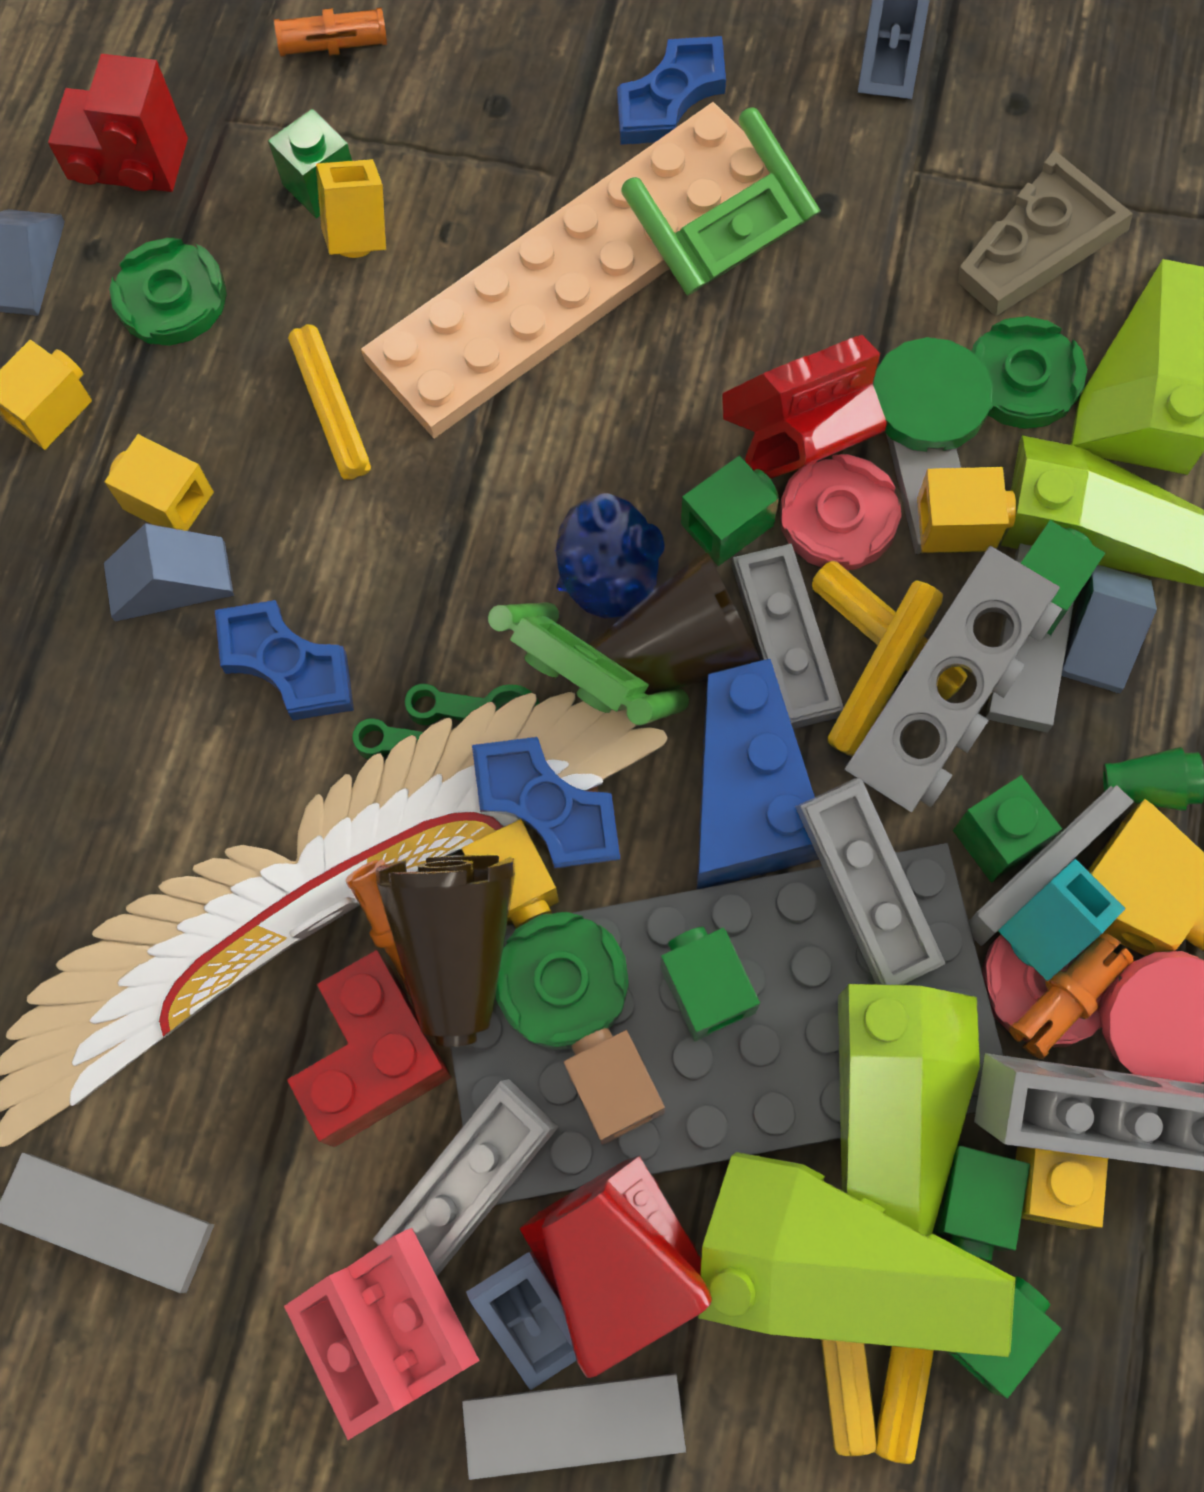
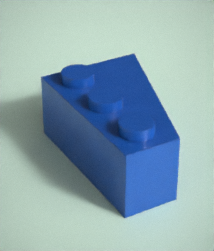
(750, 780)

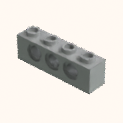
(994, 586)
(1092, 1112)

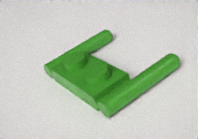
(736, 226)
(600, 680)

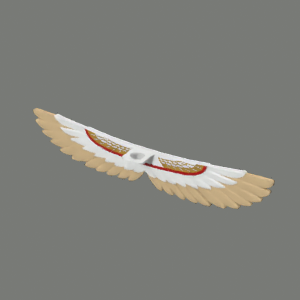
(250, 908)

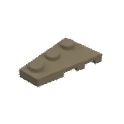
(1044, 234)

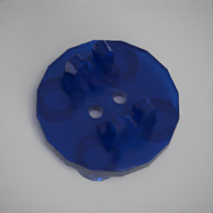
(620, 535)

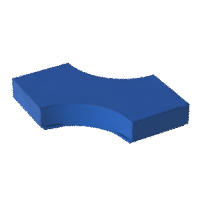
(657, 102)
(307, 674)
(571, 821)

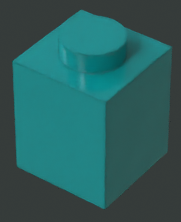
(1061, 920)

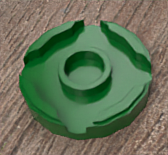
(168, 292)
(1032, 371)
(933, 394)
(561, 980)

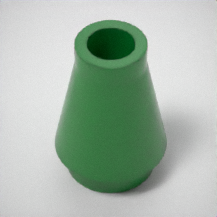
(1162, 778)

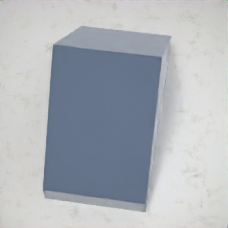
(892, 47)
(26, 258)
(166, 571)
(1109, 628)
(525, 1319)

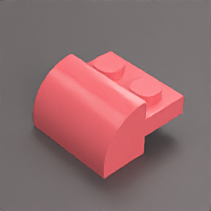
(380, 1333)

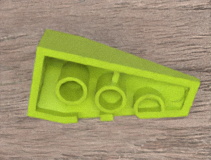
(1150, 384)
(1118, 511)
(904, 1093)
(825, 1266)

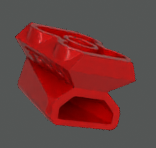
(808, 407)
(618, 1265)

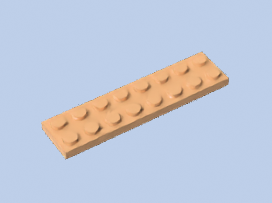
(557, 276)

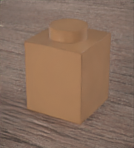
(613, 1084)

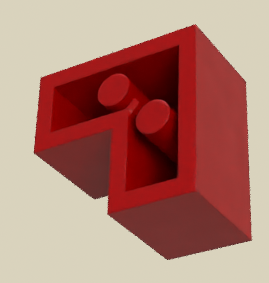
(120, 128)
(381, 1065)

